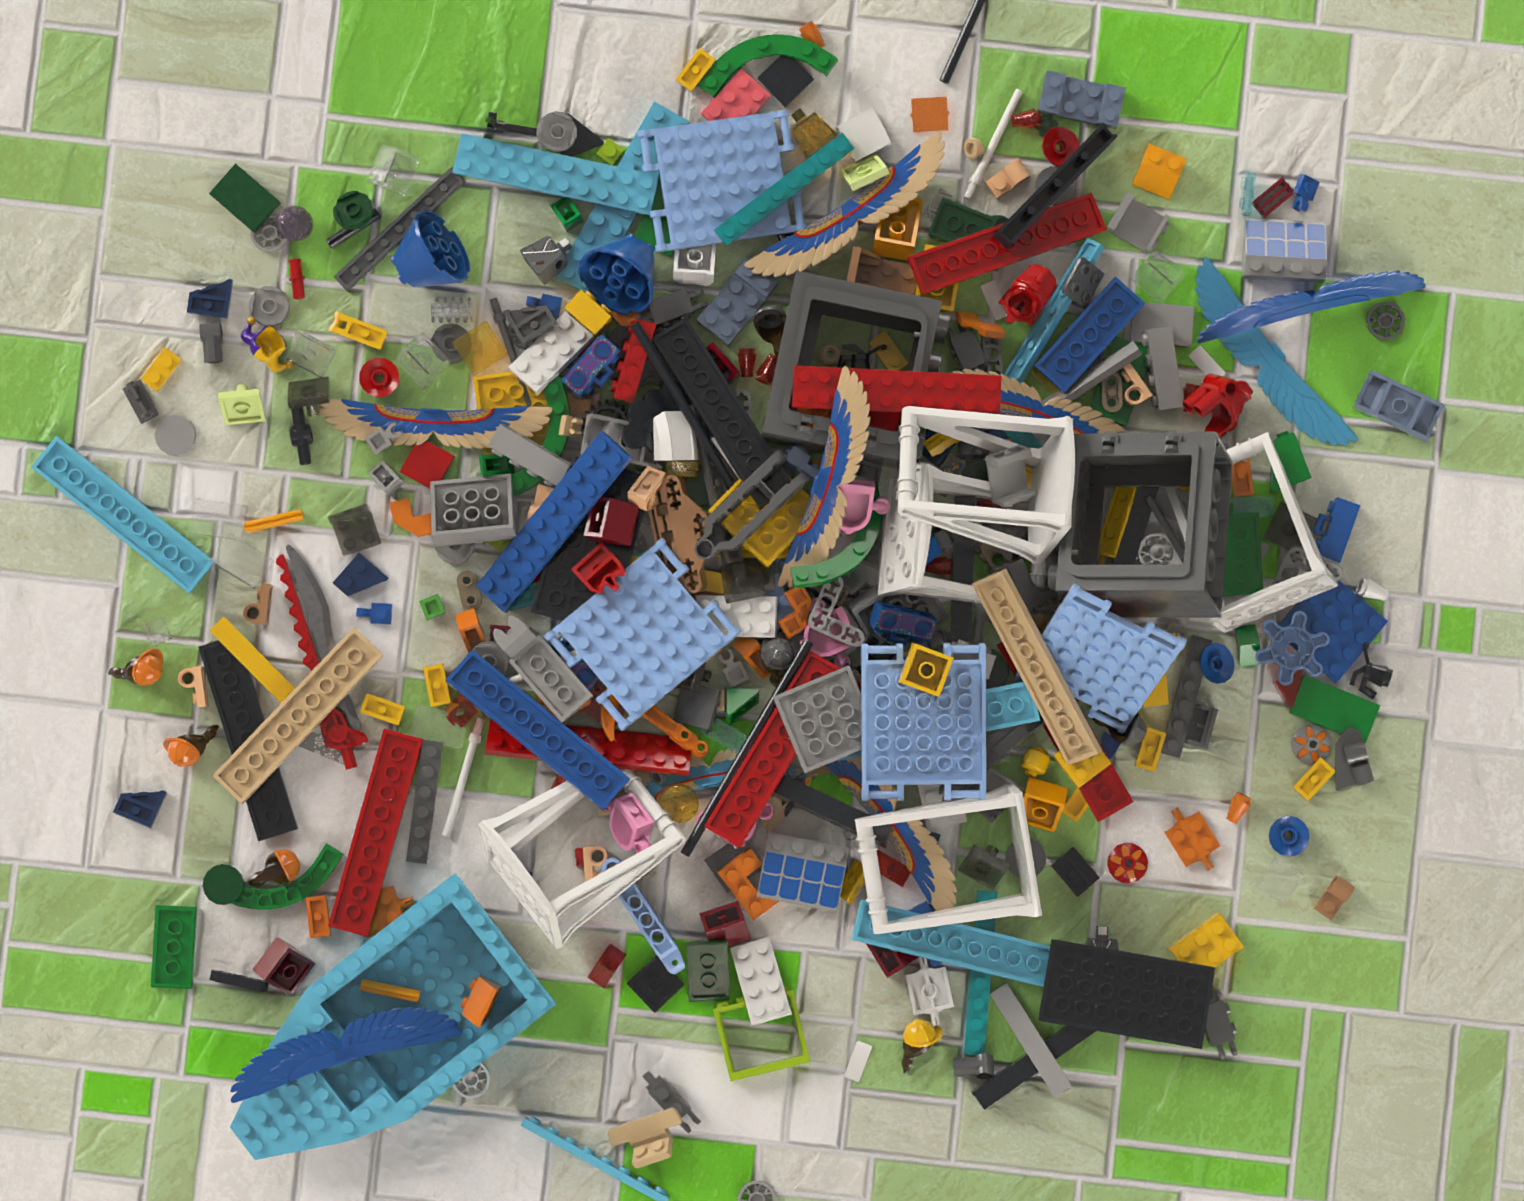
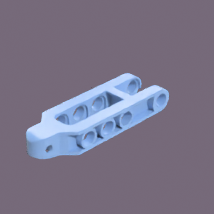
(667, 948)

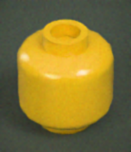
(1035, 762)

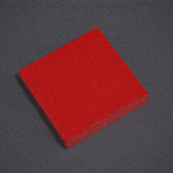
(427, 463)

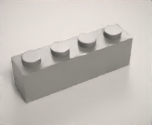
(1162, 367)
(529, 455)

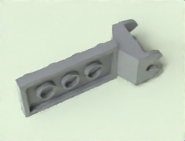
(542, 669)

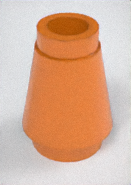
(811, 33)
(1238, 806)

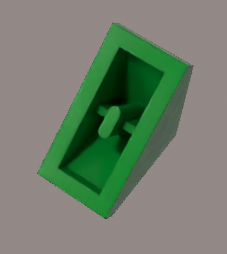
(567, 213)
(495, 465)
(1247, 644)
(740, 702)

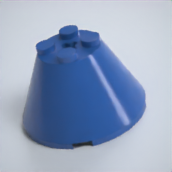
(430, 253)
(620, 274)

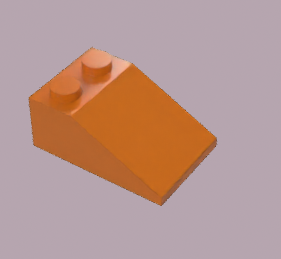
(481, 1000)

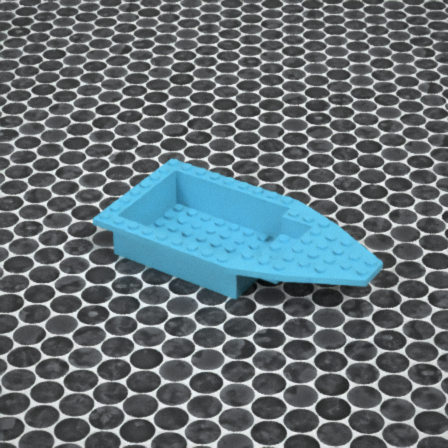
(430, 949)

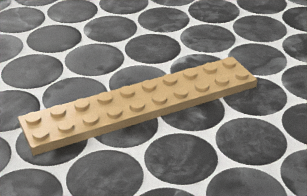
(1036, 667)
(298, 715)

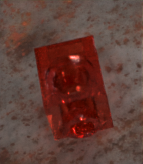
(469, 711)

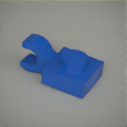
(1305, 191)
(552, 302)
(379, 613)

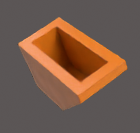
(470, 628)
(751, 652)

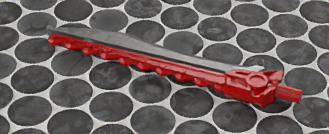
(334, 726)

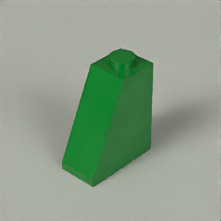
(1291, 459)

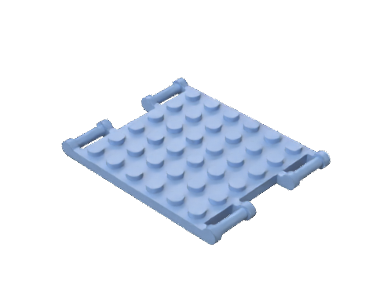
(713, 173)
(643, 634)
(1107, 657)
(920, 736)

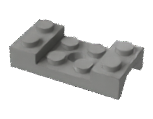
(613, 428)

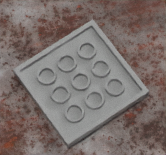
(823, 718)

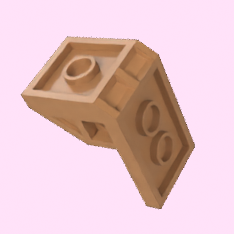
(873, 271)

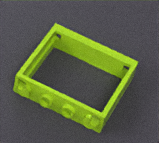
(766, 1067)

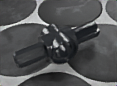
(301, 436)

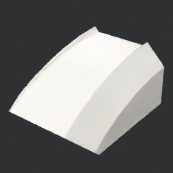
(695, 265)
(673, 437)

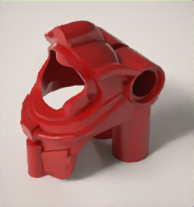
(1029, 293)
(1221, 397)

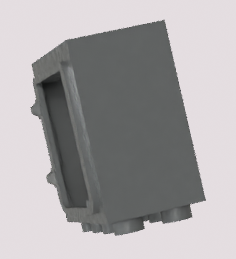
(819, 296)
(1149, 461)

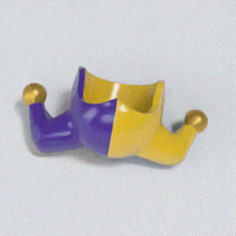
(266, 345)

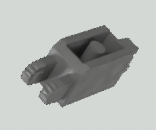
(668, 1097)

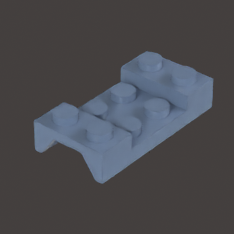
(1081, 100)
(737, 303)
(1398, 406)
(798, 461)

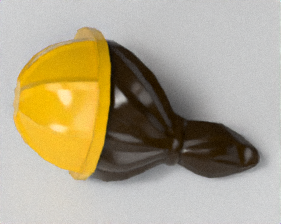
(917, 1040)

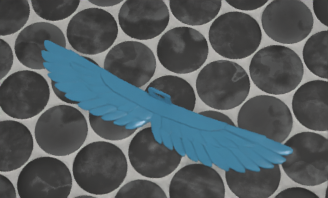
(1275, 376)

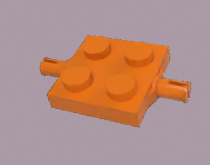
(1192, 839)
(388, 909)

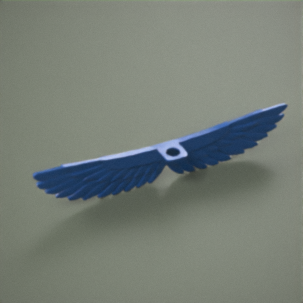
(1295, 304)
(364, 1037)

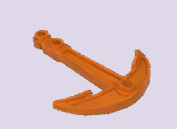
(661, 721)

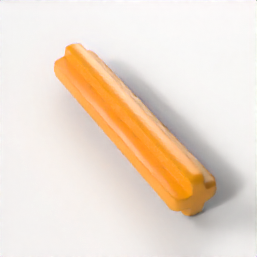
(273, 521)
(390, 990)

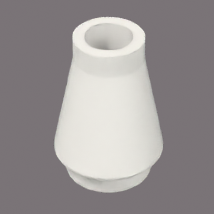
(1370, 589)

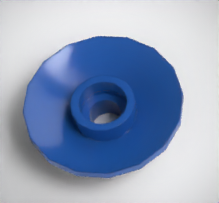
(1222, 660)
(1299, 836)

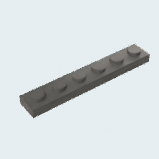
(1185, 698)
(424, 801)

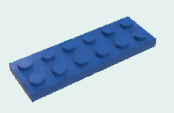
(1089, 335)

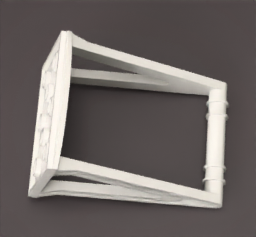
(1052, 477)
(907, 540)
(1288, 591)
(622, 876)
(1020, 904)

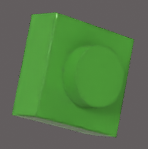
(432, 607)

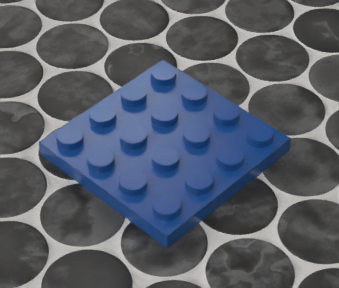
(1346, 621)

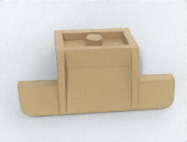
(647, 1136)

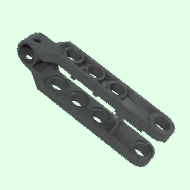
(713, 543)

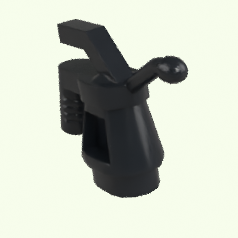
(859, 360)
(1375, 674)

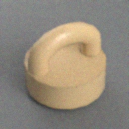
(974, 148)

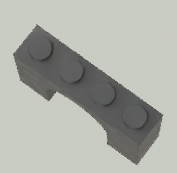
(1029, 592)

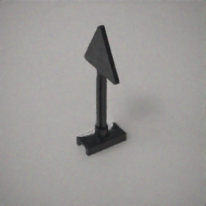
(585, 138)

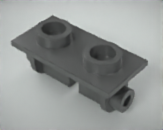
(140, 401)

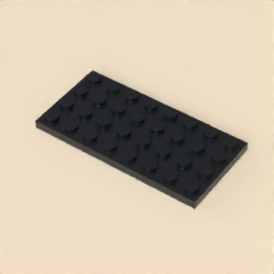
(559, 588)
(1126, 993)

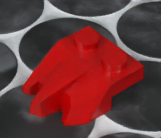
(599, 569)

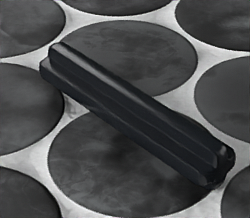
(344, 234)

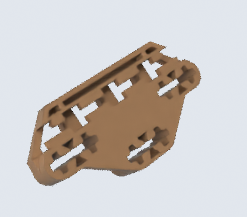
(685, 530)

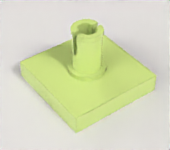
(864, 172)
(242, 406)

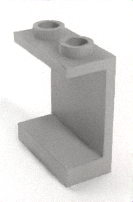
(1137, 224)
(1008, 476)

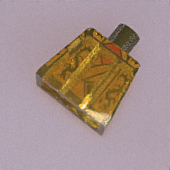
(811, 132)

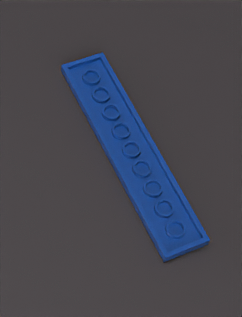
(554, 521)
(537, 730)

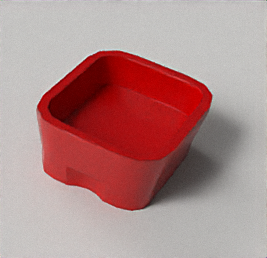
(884, 420)

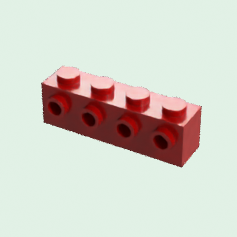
(632, 365)

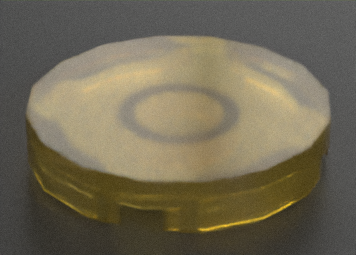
(679, 802)

